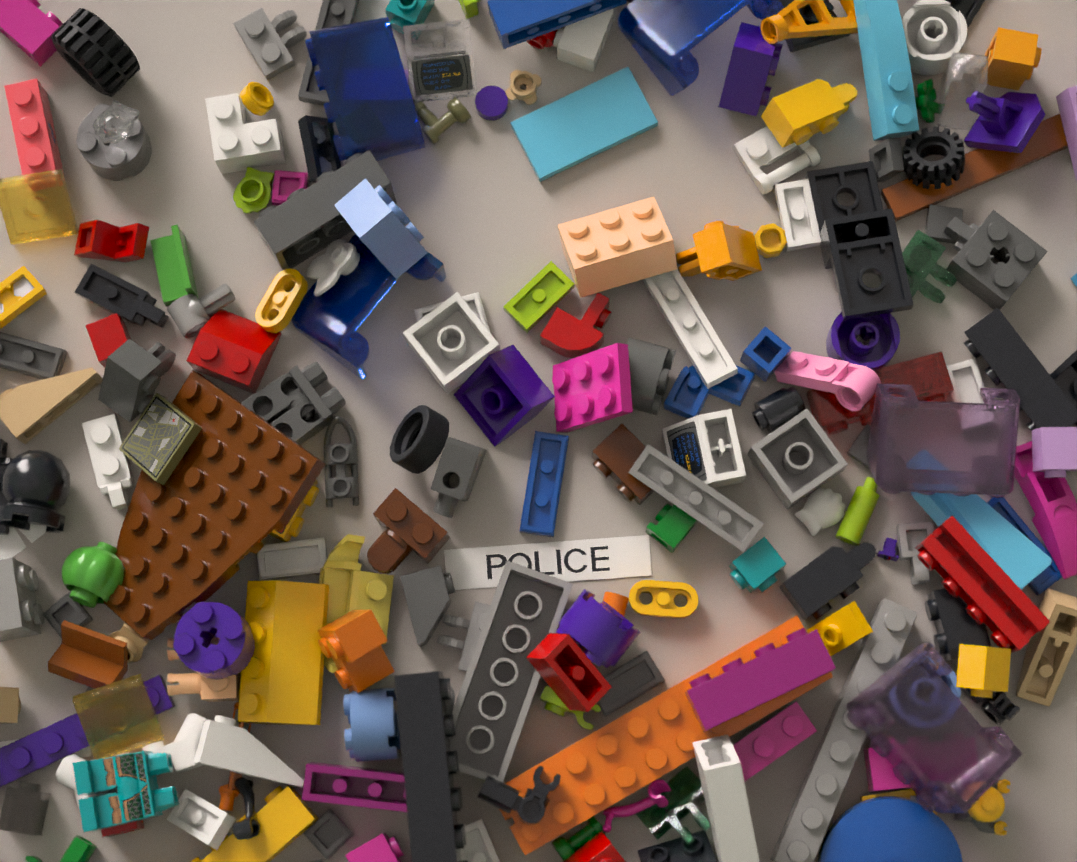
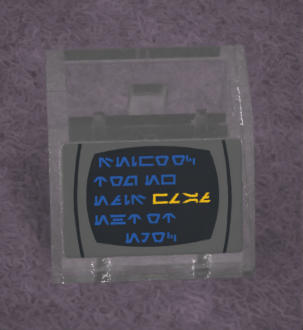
(440, 60)

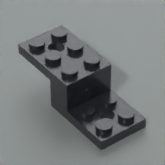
(859, 241)

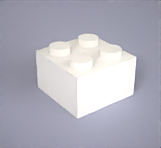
(451, 342)

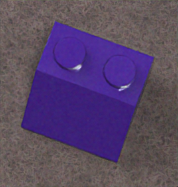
(503, 394)

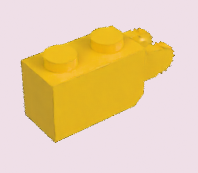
(807, 111)

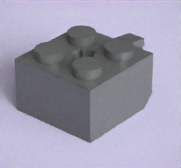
(980, 245)

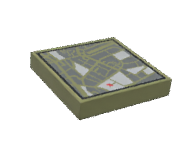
(160, 438)

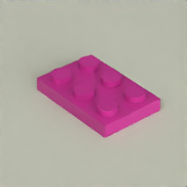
(592, 388)

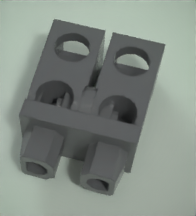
(294, 404)

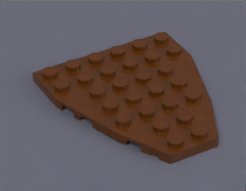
(210, 513)

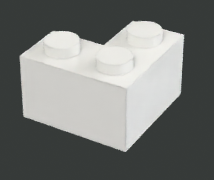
(242, 143)

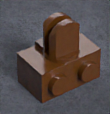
(405, 531)

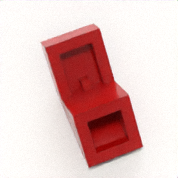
(111, 243)

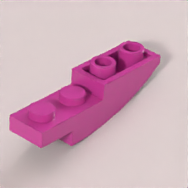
(1053, 509)

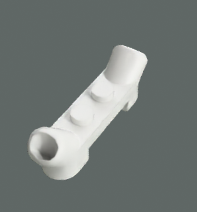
(182, 752)

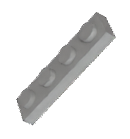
(696, 497)

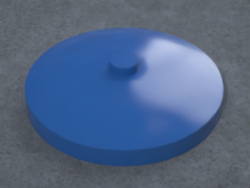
(889, 832)

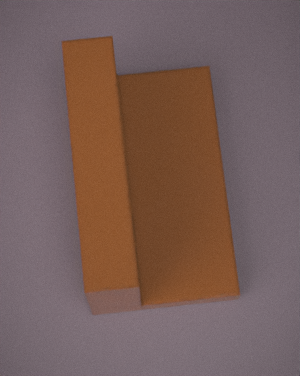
(89, 657)

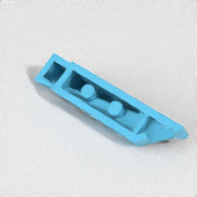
(995, 534)

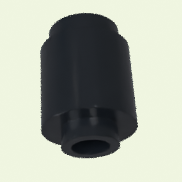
(778, 408)

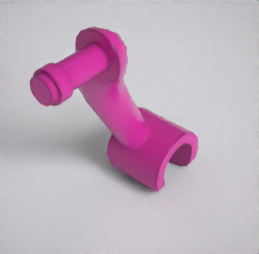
(654, 797)

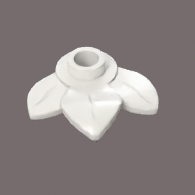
(327, 268)

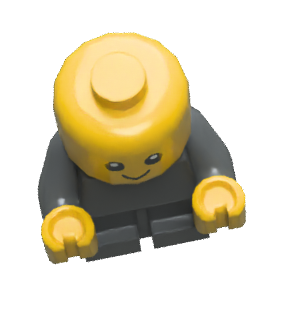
(988, 809)

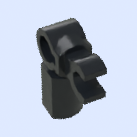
(996, 708)
(530, 808)

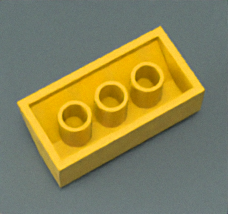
(287, 664)

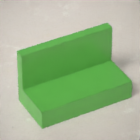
(173, 266)

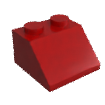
(233, 350)

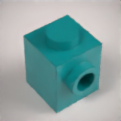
(407, 12)
(757, 567)

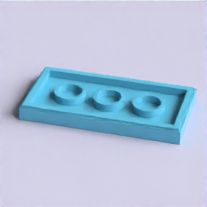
(584, 124)

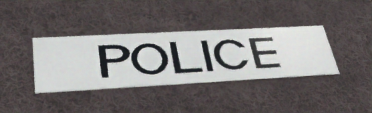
(562, 559)

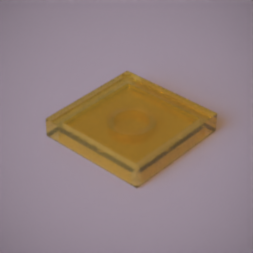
(36, 207)
(118, 717)

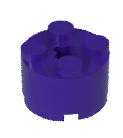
(879, 330)
(599, 629)
(196, 632)

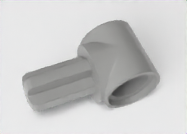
(193, 313)

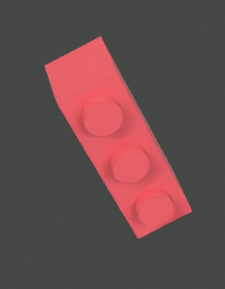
(33, 127)

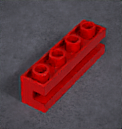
(981, 585)

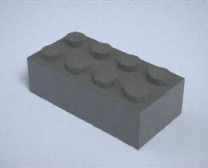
(309, 217)

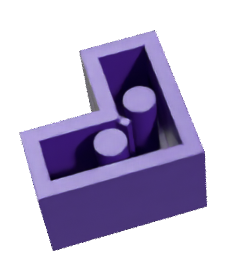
(748, 71)

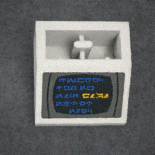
(707, 448)

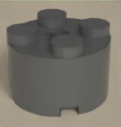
(649, 374)

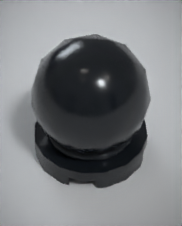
(34, 490)

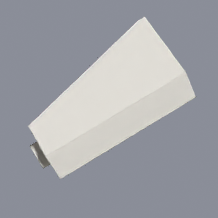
(726, 800)

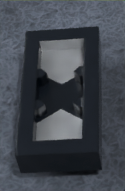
(318, 146)

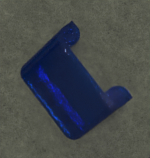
(669, 29)
(338, 312)

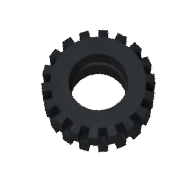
(96, 52)

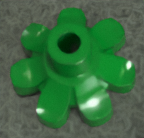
(925, 100)

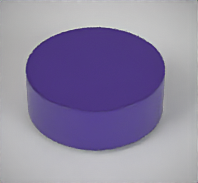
(491, 103)

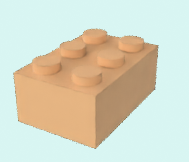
(617, 247)

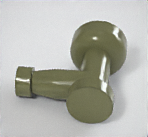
(435, 126)

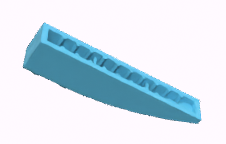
(886, 69)

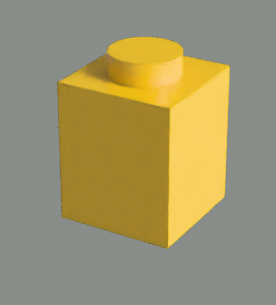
(983, 669)

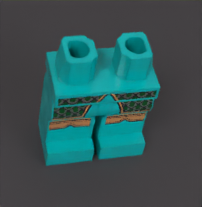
(136, 786)

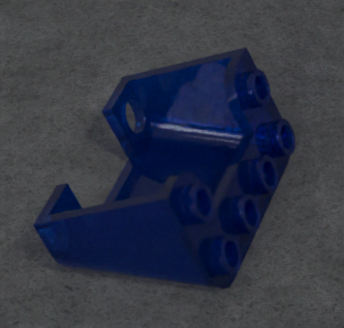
(365, 89)

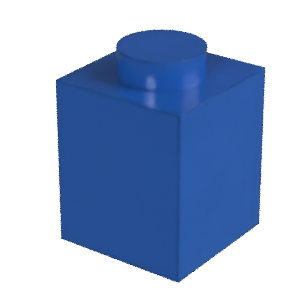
(765, 354)

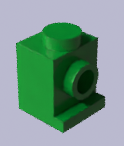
(672, 526)

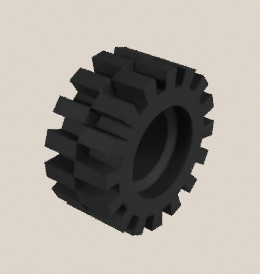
(934, 144)

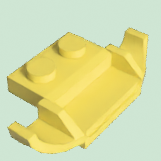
(354, 588)

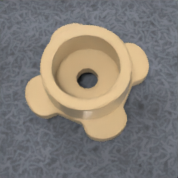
(525, 78)

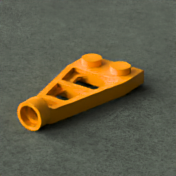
(790, 23)

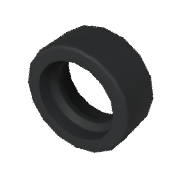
(419, 439)

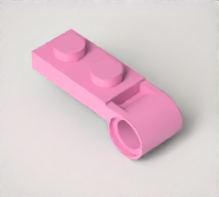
(849, 381)

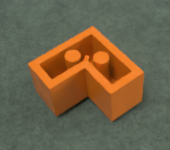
(356, 649)

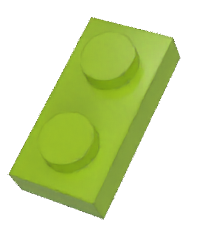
(539, 296)

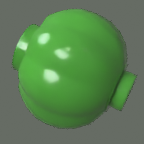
(92, 574)

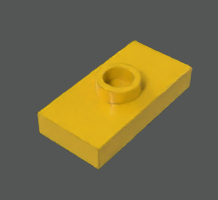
(842, 628)

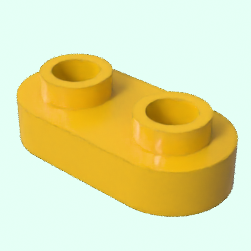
(280, 301)
(663, 598)

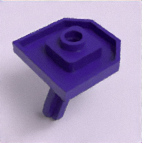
(1004, 121)

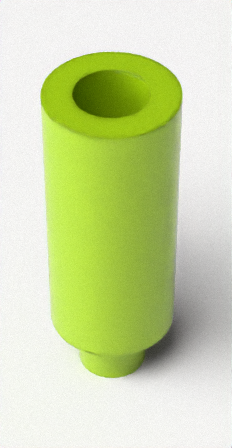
(858, 513)

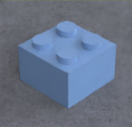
(382, 227)

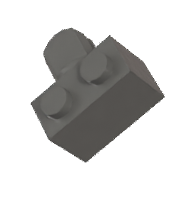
(133, 376)

